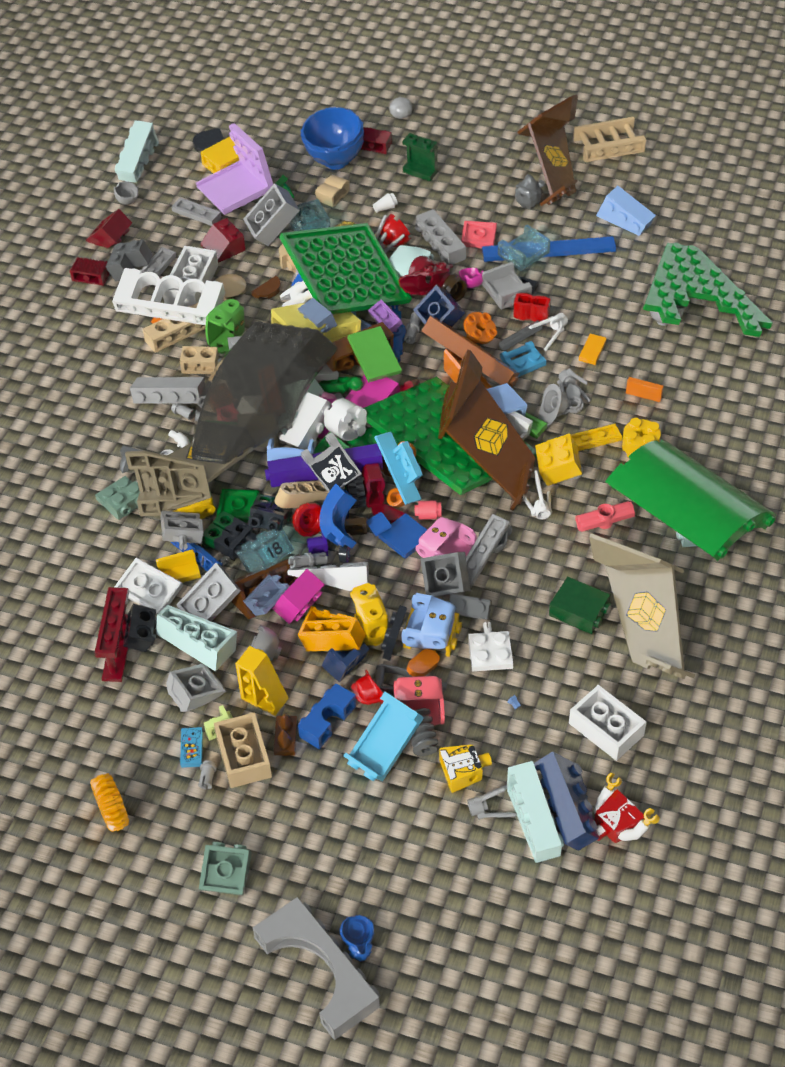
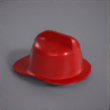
(367, 690)

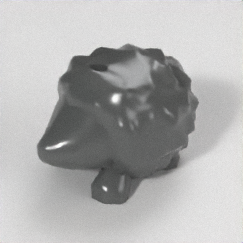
(529, 192)

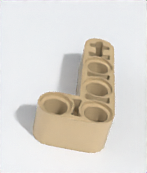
(298, 493)

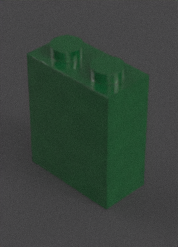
(580, 605)

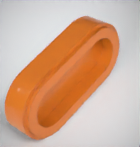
(423, 663)

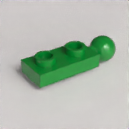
(342, 384)

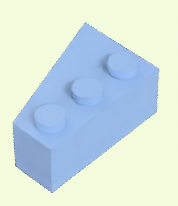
(625, 212)

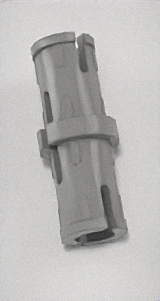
(412, 328)
(308, 560)

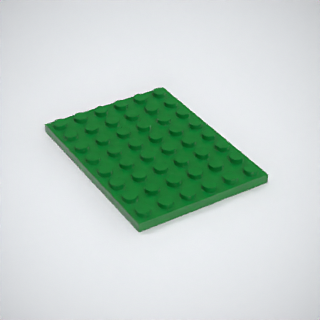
(416, 418)

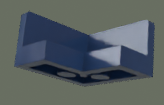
(343, 661)

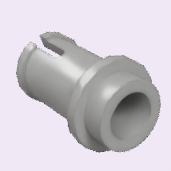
(179, 408)
(207, 772)

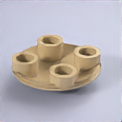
(233, 285)

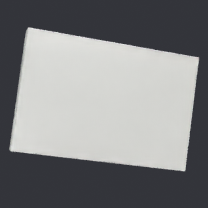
(149, 585)

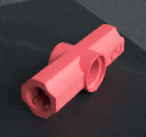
(605, 516)

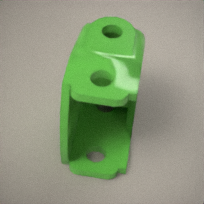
(223, 320)

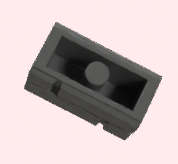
(471, 606)

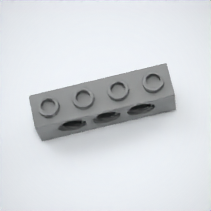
(440, 237)

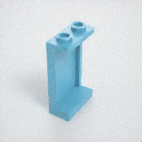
(384, 738)

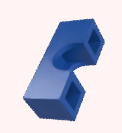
(335, 702)

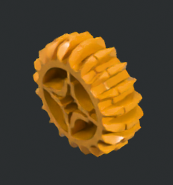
(110, 802)

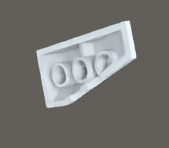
(343, 577)

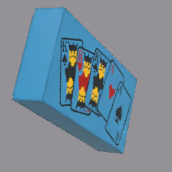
(191, 747)

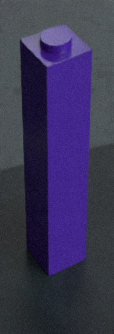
(296, 470)

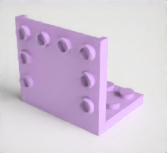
(240, 181)

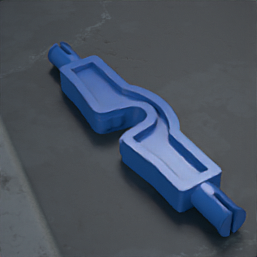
(398, 336)

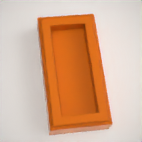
(644, 389)

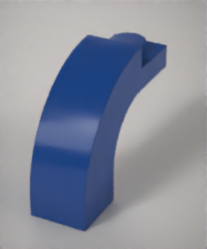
(333, 516)

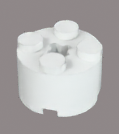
(346, 419)

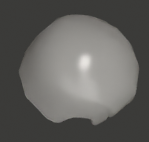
(401, 107)
(126, 192)

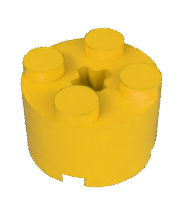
(638, 433)

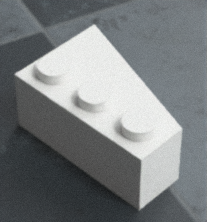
(308, 422)

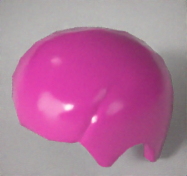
(471, 276)

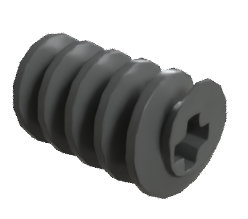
(423, 738)

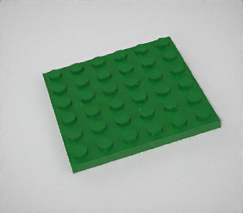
(344, 267)

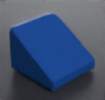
(378, 524)

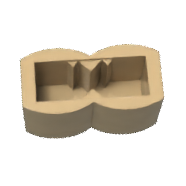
(332, 190)

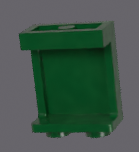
(421, 157)

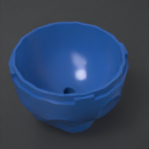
(333, 136)

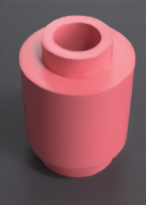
(428, 510)

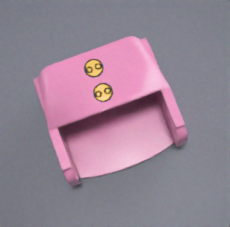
(446, 537)

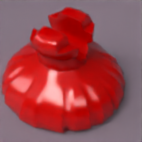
(307, 519)

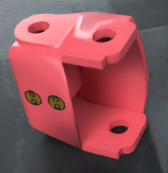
(422, 693)

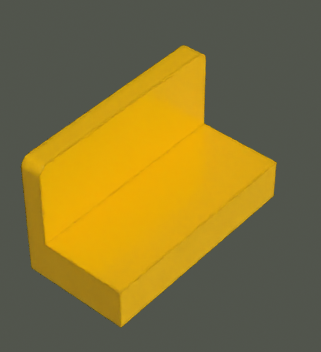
(180, 566)

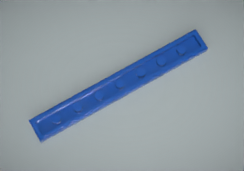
(563, 248)

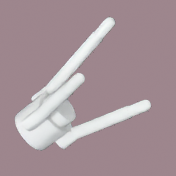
(556, 322)
(541, 508)

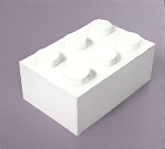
(607, 722)

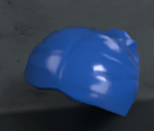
(357, 934)

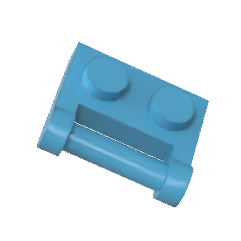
(525, 363)

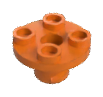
(480, 327)

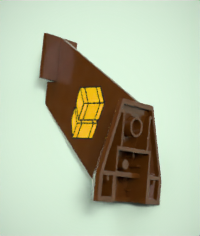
(552, 147)
(485, 432)

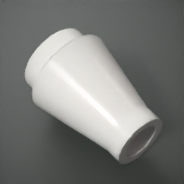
(386, 202)

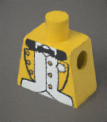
(462, 765)

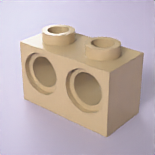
(198, 359)

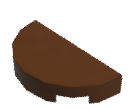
(268, 289)

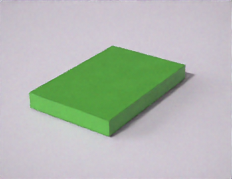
(374, 354)

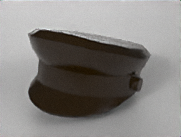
(455, 286)

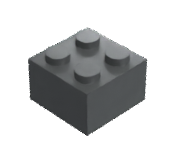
(445, 574)

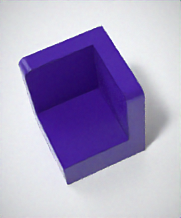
(317, 545)

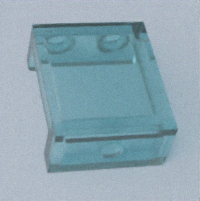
(525, 248)

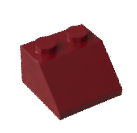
(110, 230)
(224, 239)

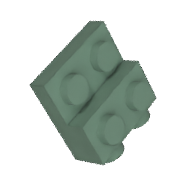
(120, 497)
(225, 868)

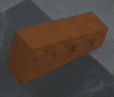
(345, 357)

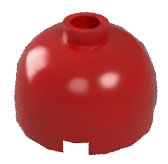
(394, 230)

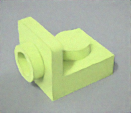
(209, 725)

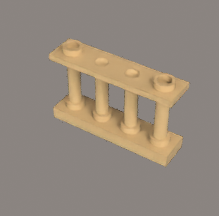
(609, 149)

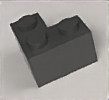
(128, 255)

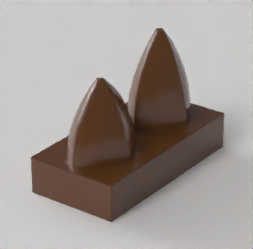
(285, 735)

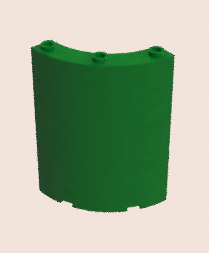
(689, 497)

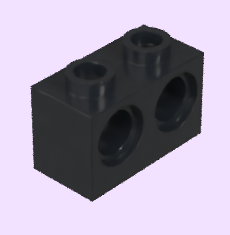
(140, 627)

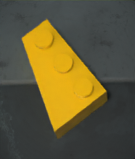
(260, 682)

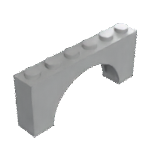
(297, 928)

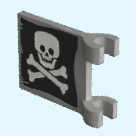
(332, 465)

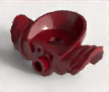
(420, 267)

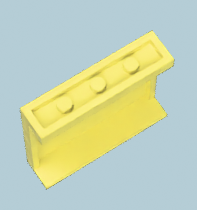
(289, 315)

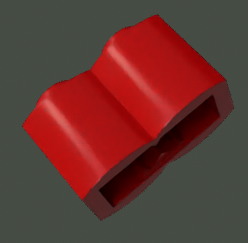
(531, 307)

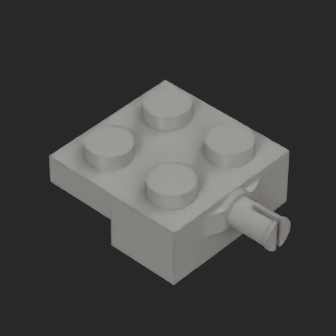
(181, 528)

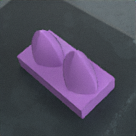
(384, 314)

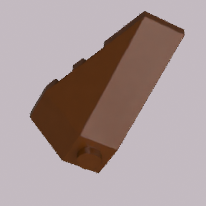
(250, 581)

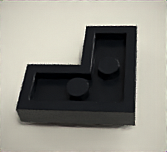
(392, 633)

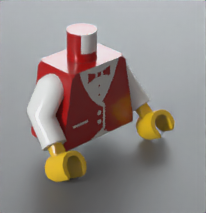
(618, 816)

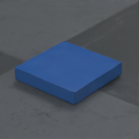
(403, 535)

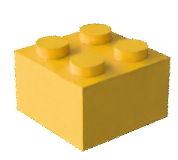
(558, 459)

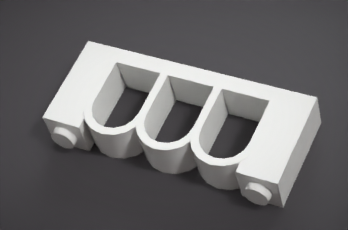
(134, 280)

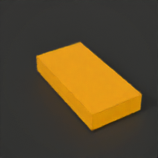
(592, 349)

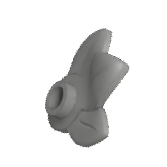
(573, 396)

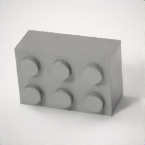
(271, 214)

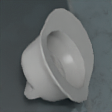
(553, 404)

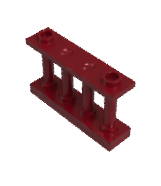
(112, 633)

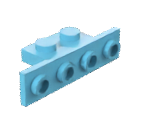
(401, 465)

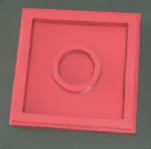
(478, 234)

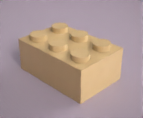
(242, 750)

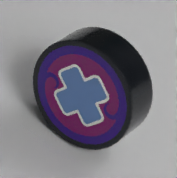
(344, 554)

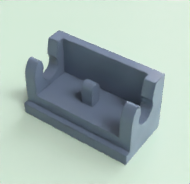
(318, 315)
(265, 595)

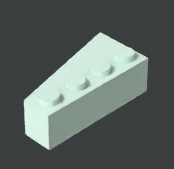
(136, 151)
(196, 636)
(533, 812)

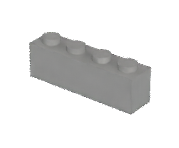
(167, 389)

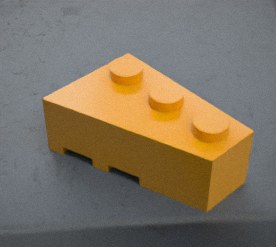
(327, 631)

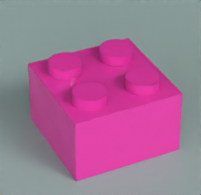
(299, 597)

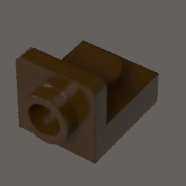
(355, 526)

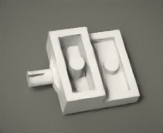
(490, 650)

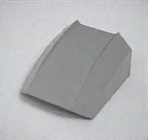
(194, 687)

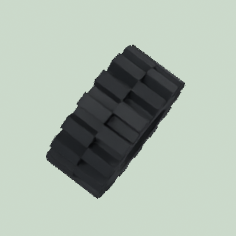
(356, 489)

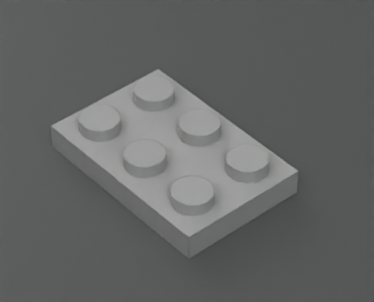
(210, 594)

